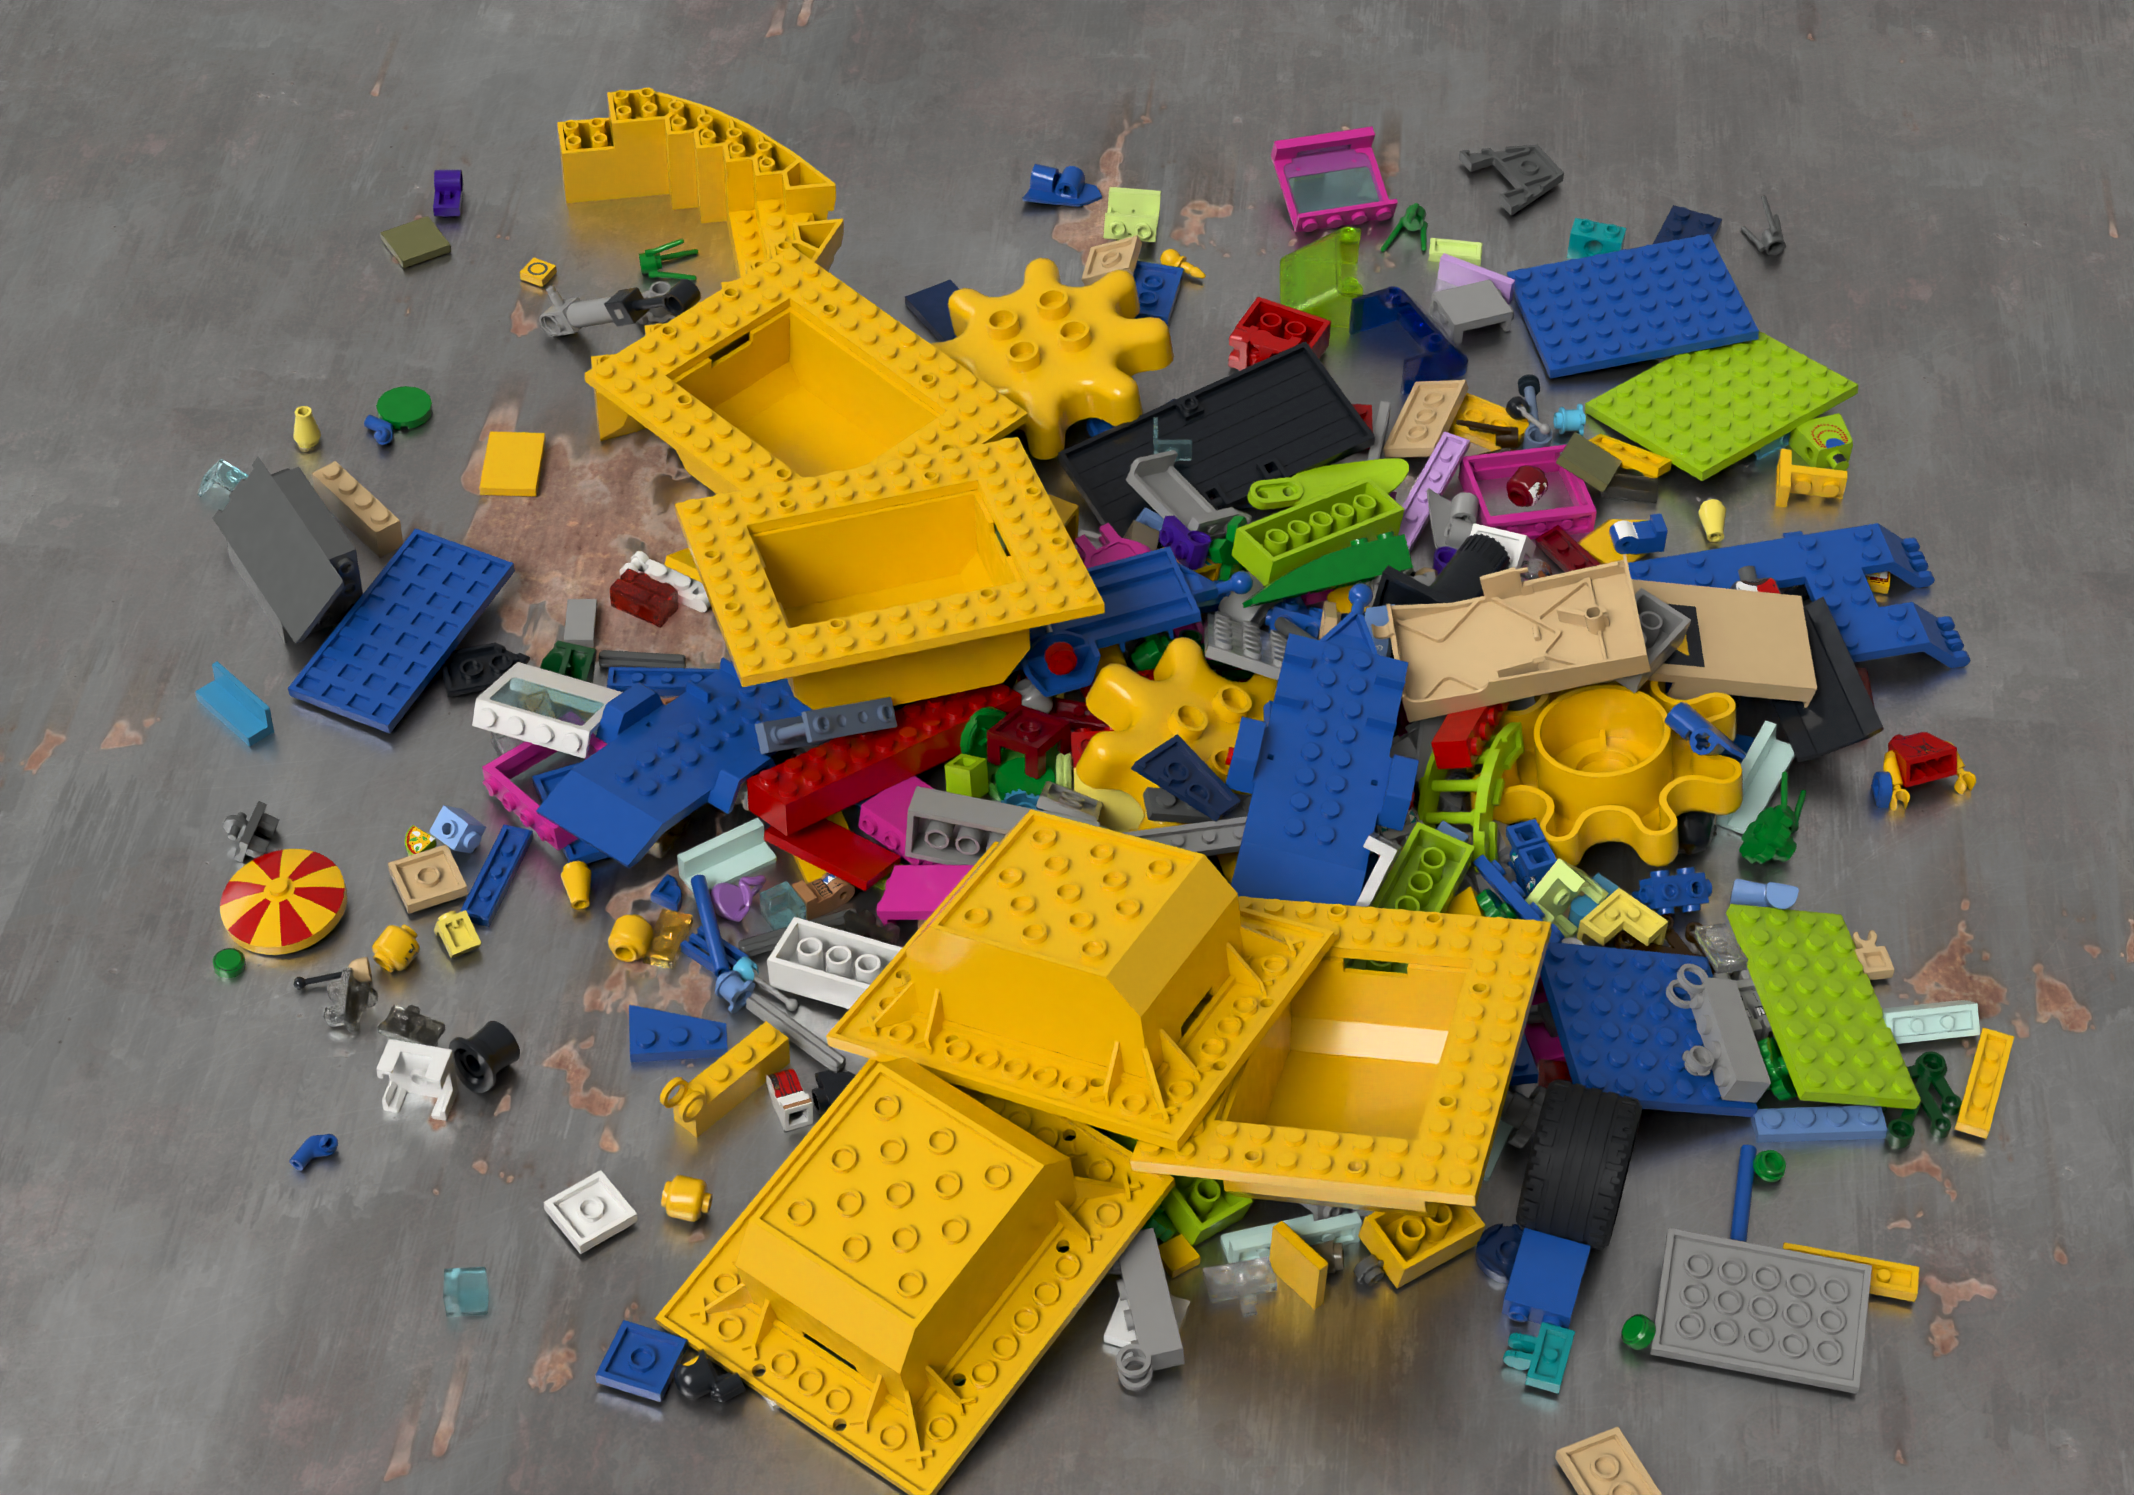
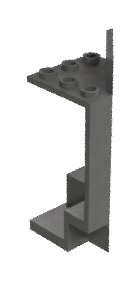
(290, 551)

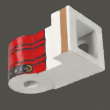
(789, 1098)

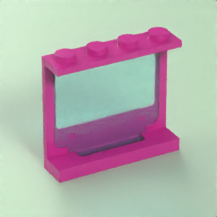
(1331, 180)

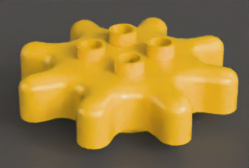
(1059, 349)
(1146, 713)
(1614, 771)

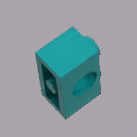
(1594, 238)

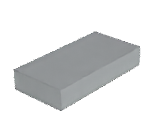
(580, 622)

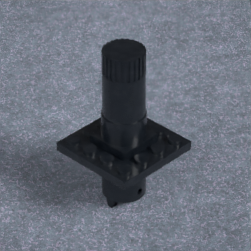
(1456, 582)

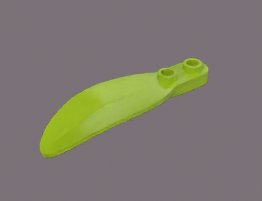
(1304, 486)

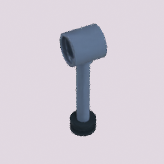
(1529, 387)

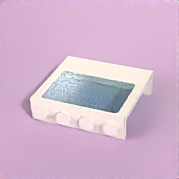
(543, 708)

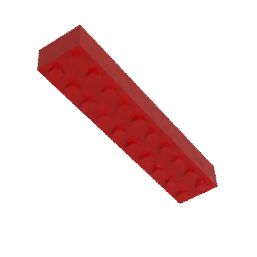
(869, 762)

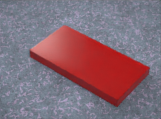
(837, 852)

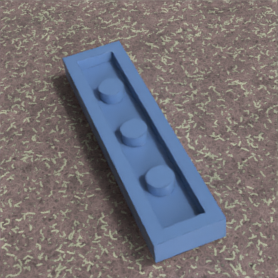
(1819, 1123)

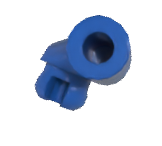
(383, 429)
(314, 1147)

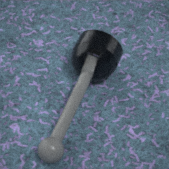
(1523, 411)

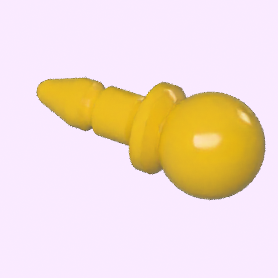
(1172, 258)

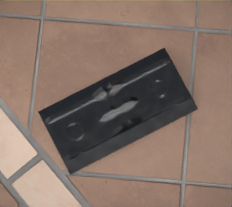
(1840, 707)

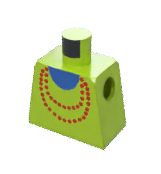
(1823, 442)

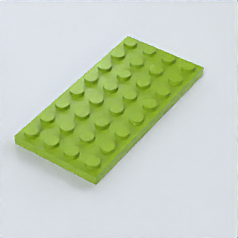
(1822, 1008)

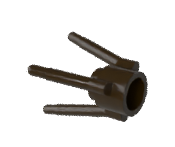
(1505, 436)

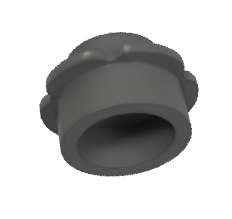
(1369, 1270)

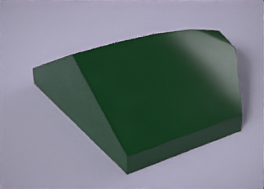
(571, 661)

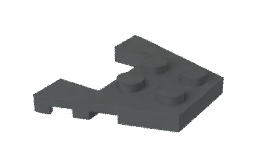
(1523, 166)

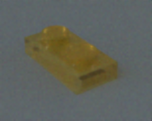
(668, 933)

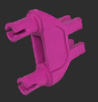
(1113, 548)

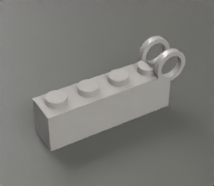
(1725, 1033)
(1149, 1312)

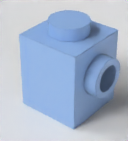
(457, 829)

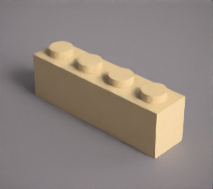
(358, 509)

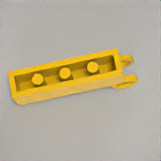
(727, 1080)

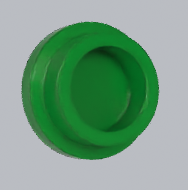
(1769, 1165)

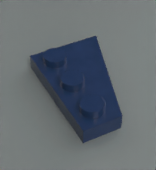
(1187, 777)

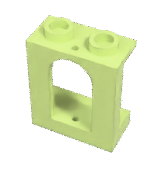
(1132, 212)

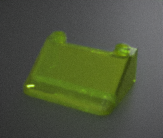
(1313, 277)

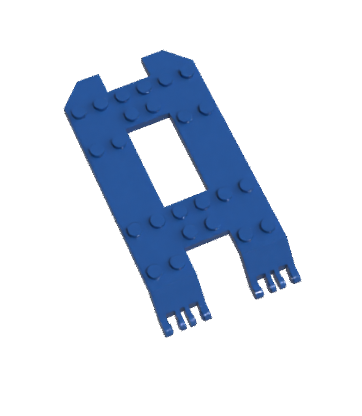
(1833, 568)

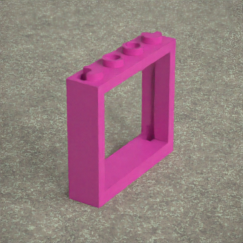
(1573, 520)
(514, 762)

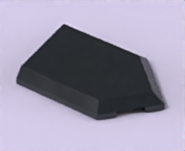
(477, 667)

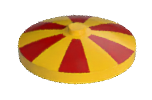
(283, 901)

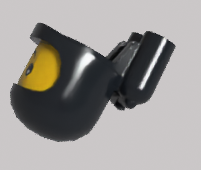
(699, 1378)

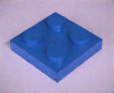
(641, 1361)

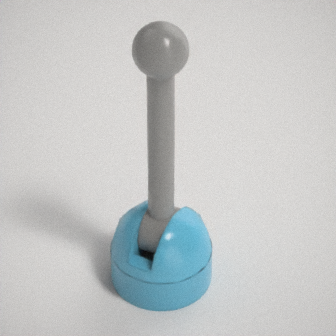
(750, 971)

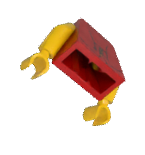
(1920, 760)

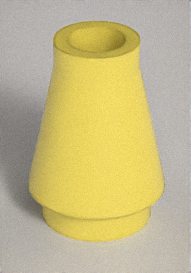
(305, 428)
(1712, 516)

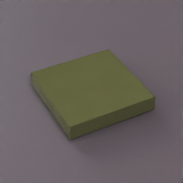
(415, 242)
(1588, 462)

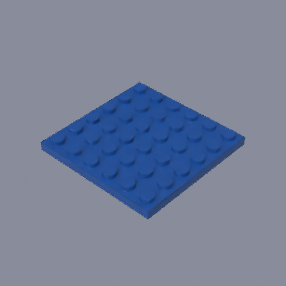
(1625, 1030)

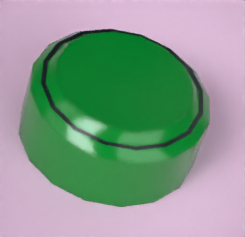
(229, 963)
(1638, 1331)

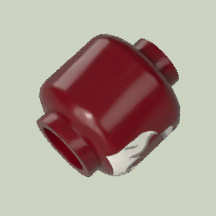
(1527, 486)

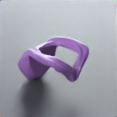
(730, 899)

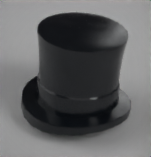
(484, 1055)

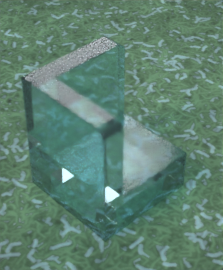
(781, 905)
(466, 1291)

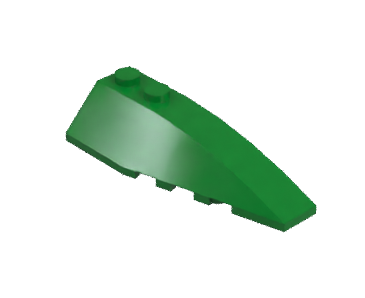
(1338, 569)

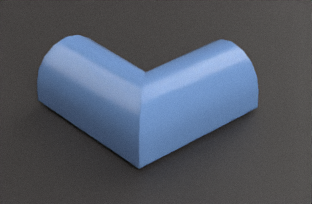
(1763, 895)

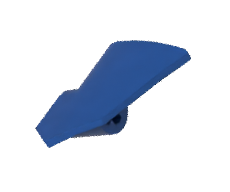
(1058, 188)
(1696, 728)

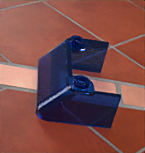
(1441, 356)

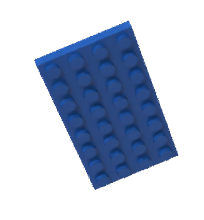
(401, 630)

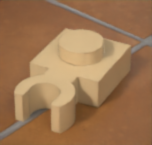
(1874, 959)

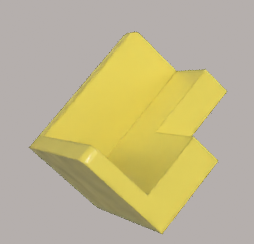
(1626, 913)

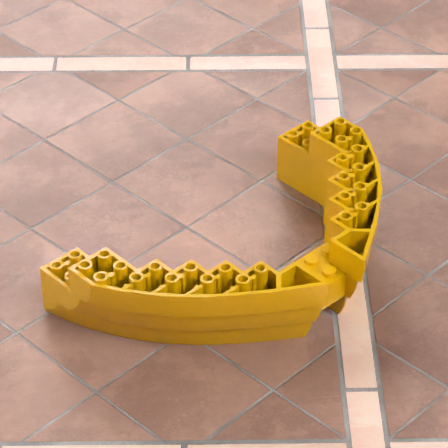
(704, 163)

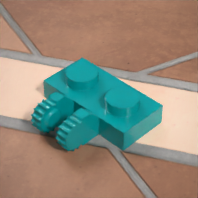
(1549, 1355)

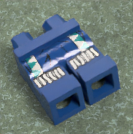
(1530, 854)

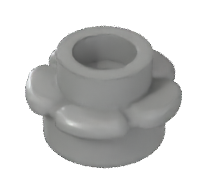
(1698, 1061)

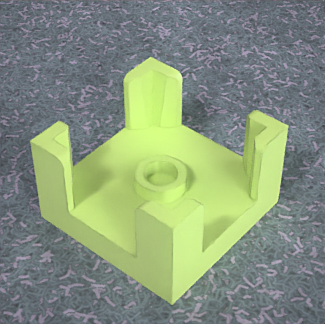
(1559, 889)

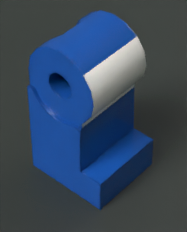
(1639, 536)

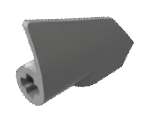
(1452, 519)

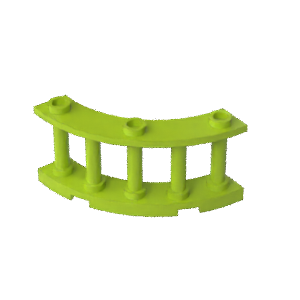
(1503, 752)

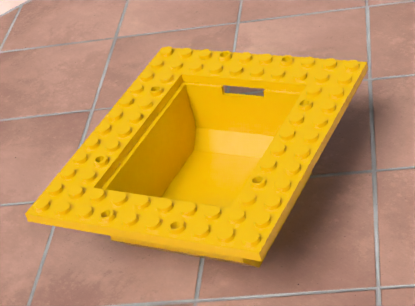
(810, 391)
(888, 575)
(1070, 978)
(1374, 1079)
(923, 1254)

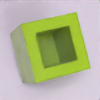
(967, 776)

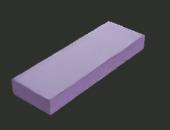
(1462, 273)

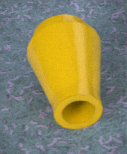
(577, 882)

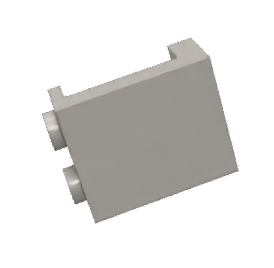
(1470, 308)

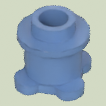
(734, 990)

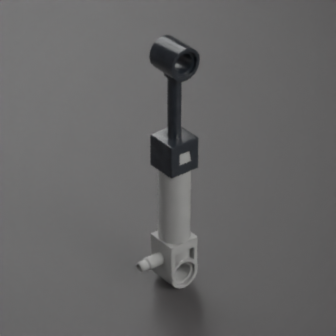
(623, 308)

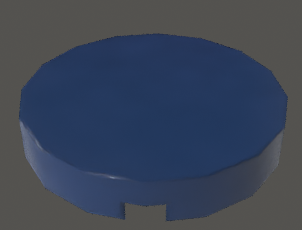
(1498, 1251)

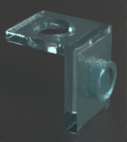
(1182, 447)
(222, 474)

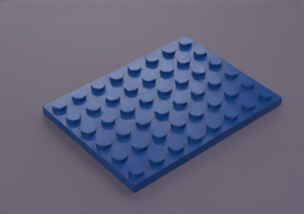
(1631, 306)

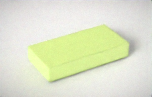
(1463, 250)

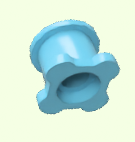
(1570, 420)

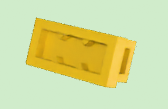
(1806, 480)

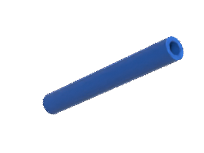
(710, 925)
(1743, 1193)

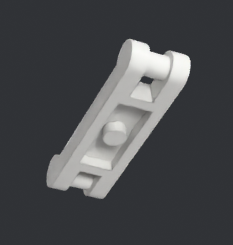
(690, 591)

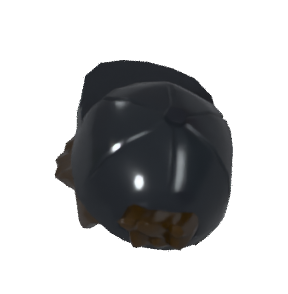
(1695, 831)

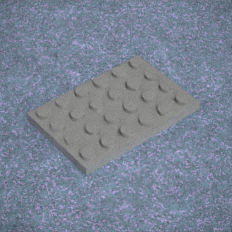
(1244, 645)
(1762, 1310)

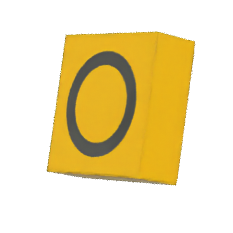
(538, 272)

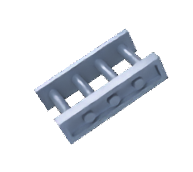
(825, 724)

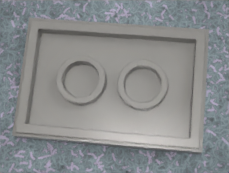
(1067, 802)

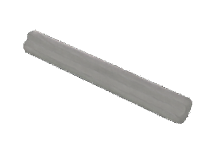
(796, 1032)

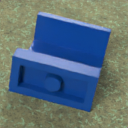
(1545, 1279)

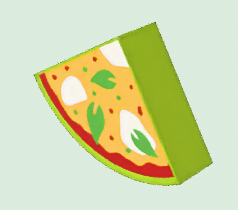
(418, 841)

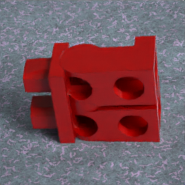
(1256, 346)

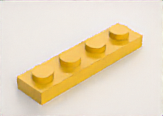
(1984, 1083)
(1887, 1277)

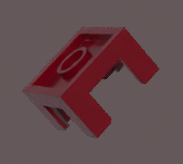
(1030, 734)

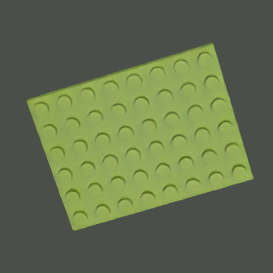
(1720, 402)

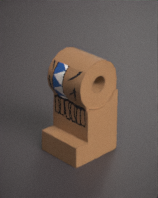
(823, 894)

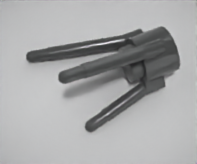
(1771, 238)

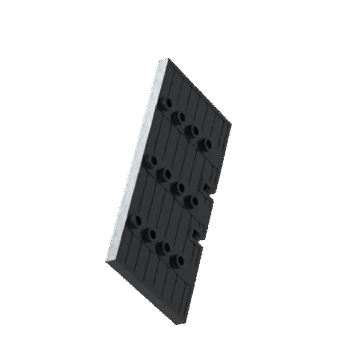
(1260, 419)

